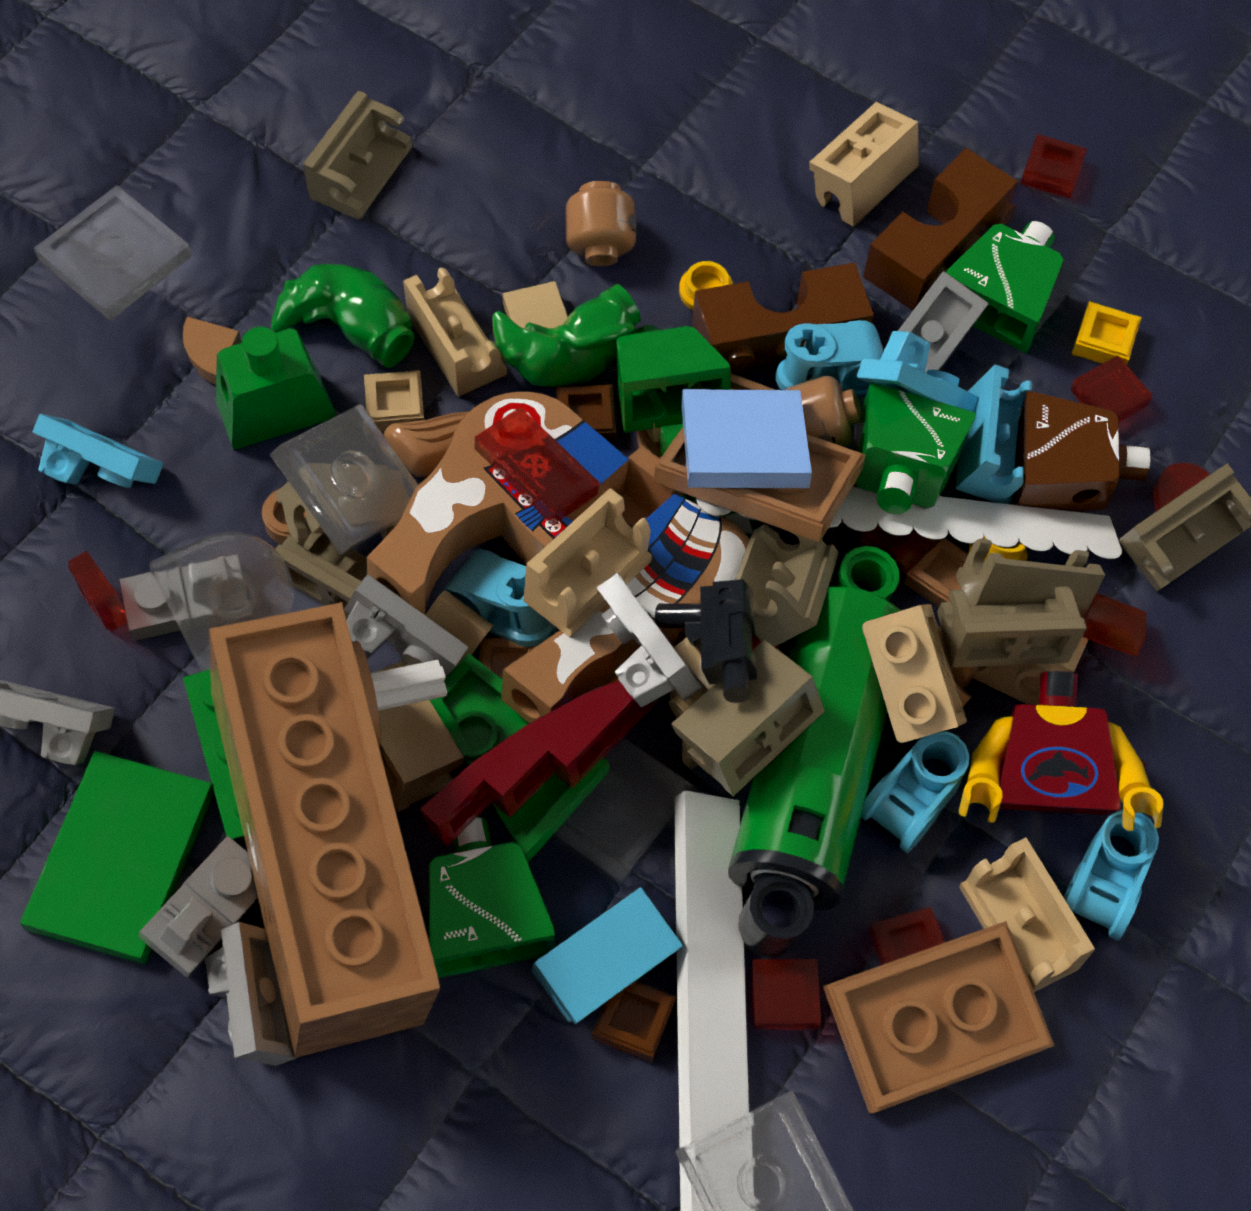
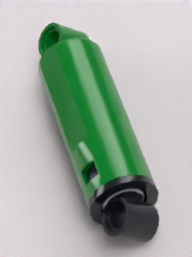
(813, 793)

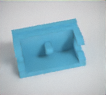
(990, 450)
(606, 956)

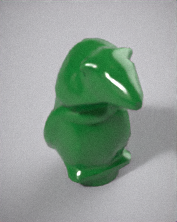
(354, 300)
(573, 350)

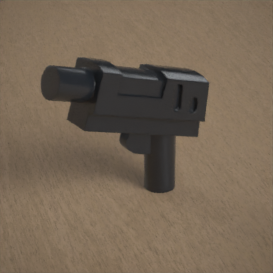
(724, 630)

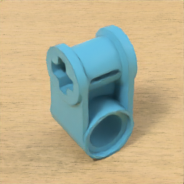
(829, 351)
(496, 593)
(910, 796)
(1108, 883)

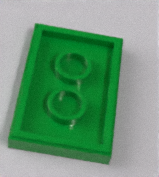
(117, 856)

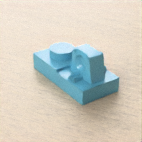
(904, 369)
(72, 448)

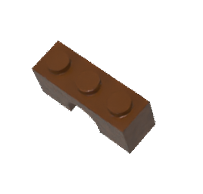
(967, 201)
(755, 336)

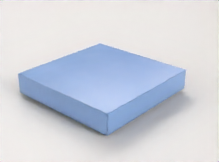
(745, 439)

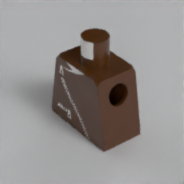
(1072, 455)

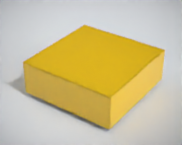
(1106, 334)

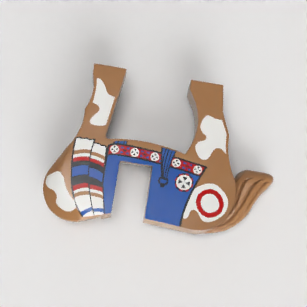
(472, 503)

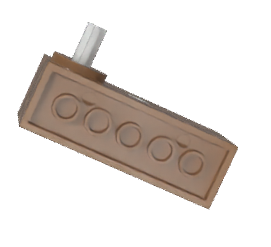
(323, 823)

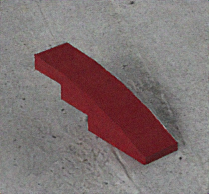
(559, 743)

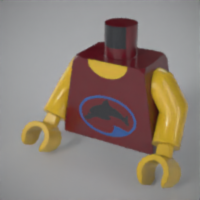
(1059, 761)

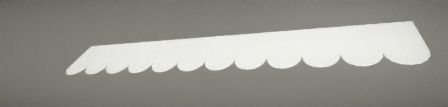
(971, 519)

